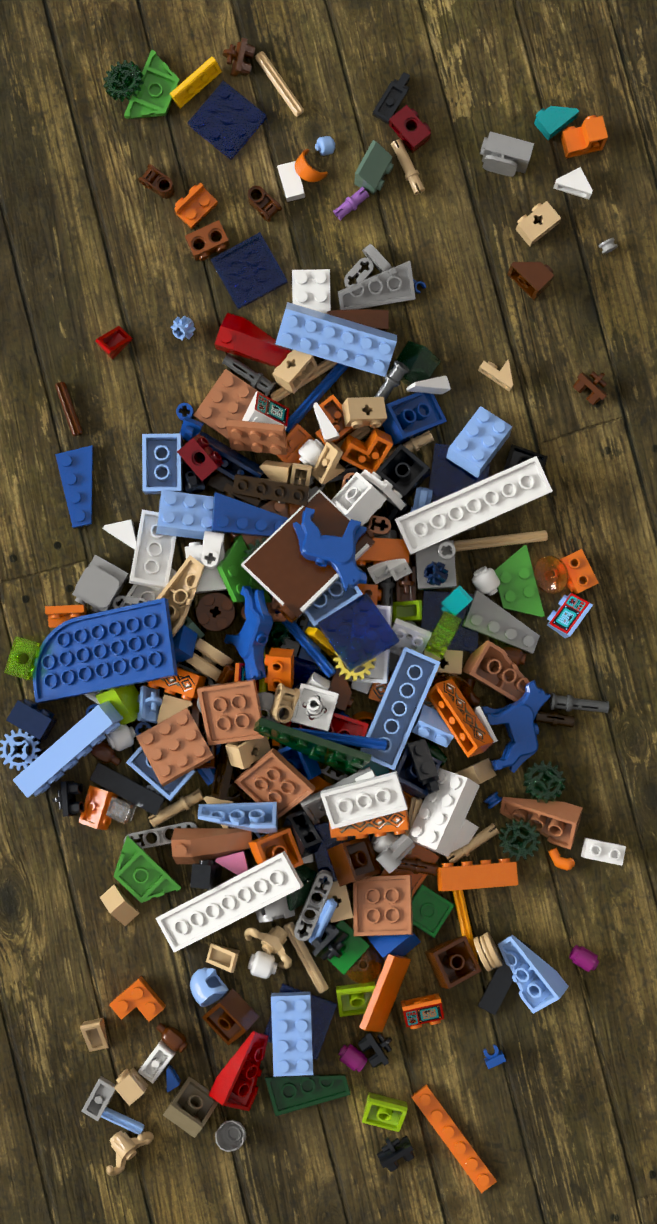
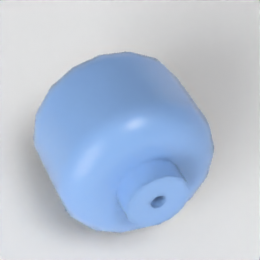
(325, 145)

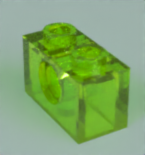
(443, 634)
(19, 647)

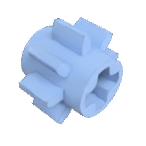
(183, 328)

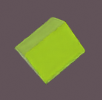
(124, 700)
(354, 998)
(384, 1112)

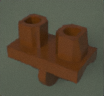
(237, 56)
(584, 381)
(407, 587)

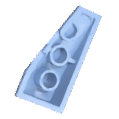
(253, 817)
(536, 979)

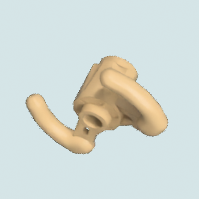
(272, 943)
(126, 1149)

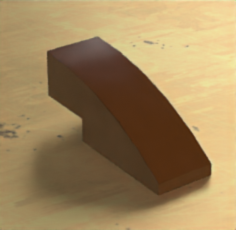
(373, 318)

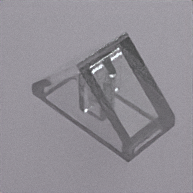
(121, 810)

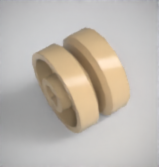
(208, 660)

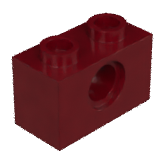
(411, 139)
(190, 455)

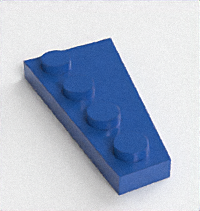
(77, 482)
(242, 518)

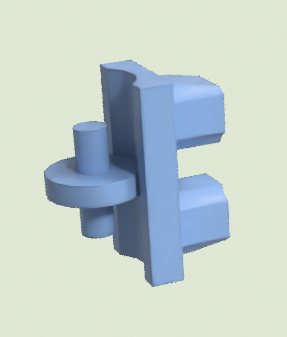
(149, 704)

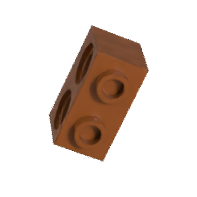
(204, 235)

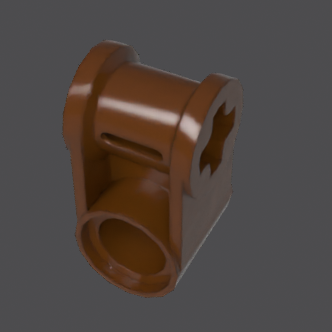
(154, 180)
(266, 205)

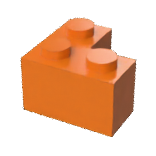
(584, 139)
(333, 411)
(367, 454)
(138, 995)

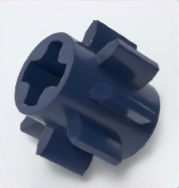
(436, 573)

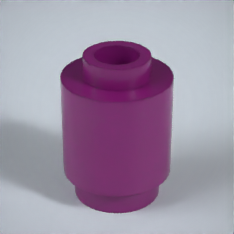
(584, 958)
(352, 1057)

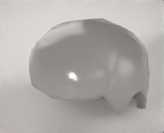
(230, 1136)

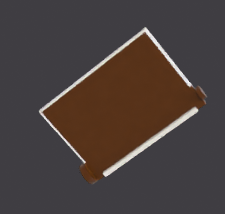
(286, 573)

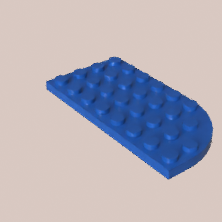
(106, 652)

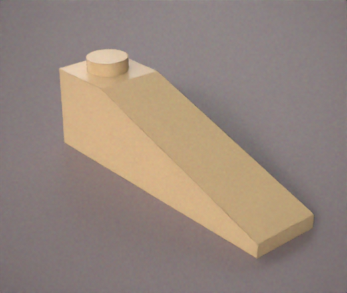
(181, 591)

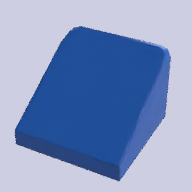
(172, 1078)

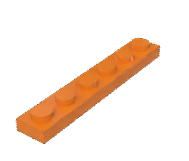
(454, 1138)

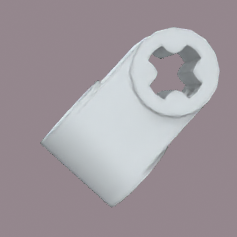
(212, 546)

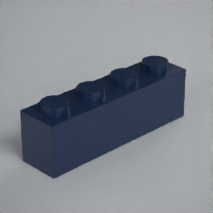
(233, 461)

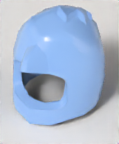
(207, 986)

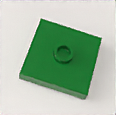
(430, 910)
(352, 950)

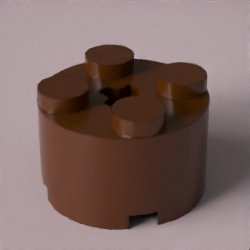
(224, 605)

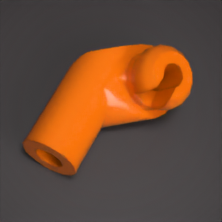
(560, 862)

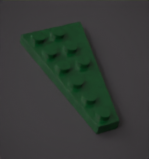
(327, 752)

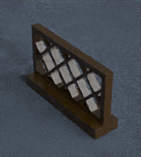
(222, 779)

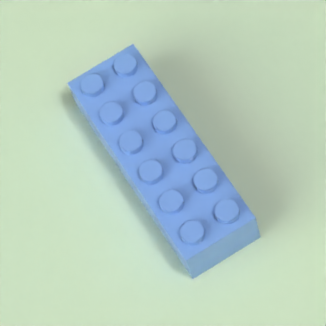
(336, 339)
(401, 705)
(69, 748)

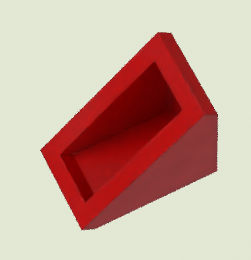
(114, 341)

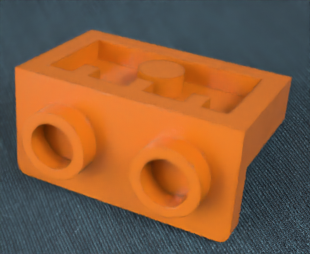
(195, 205)
(60, 614)
(96, 807)

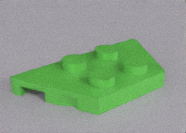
(155, 93)
(235, 575)
(518, 585)
(142, 874)

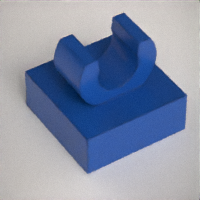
(190, 428)
(494, 1059)

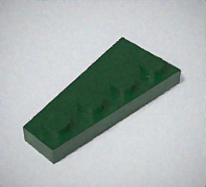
(299, 1092)

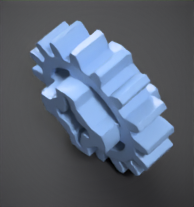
(10, 740)

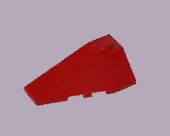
(248, 341)
(339, 724)
(238, 1079)

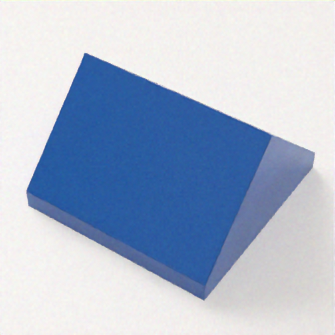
(394, 945)

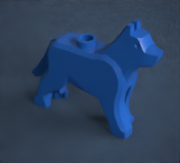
(332, 550)
(254, 633)
(520, 726)

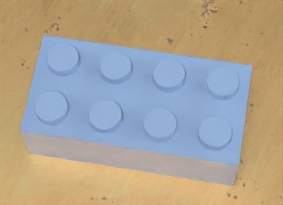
(292, 1034)

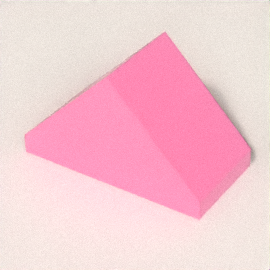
(234, 862)

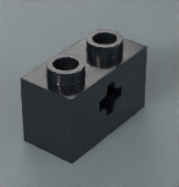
(304, 833)
(206, 874)

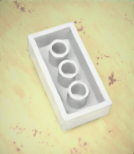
(443, 813)

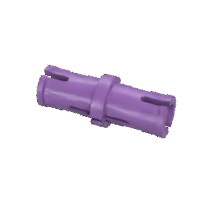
(351, 203)

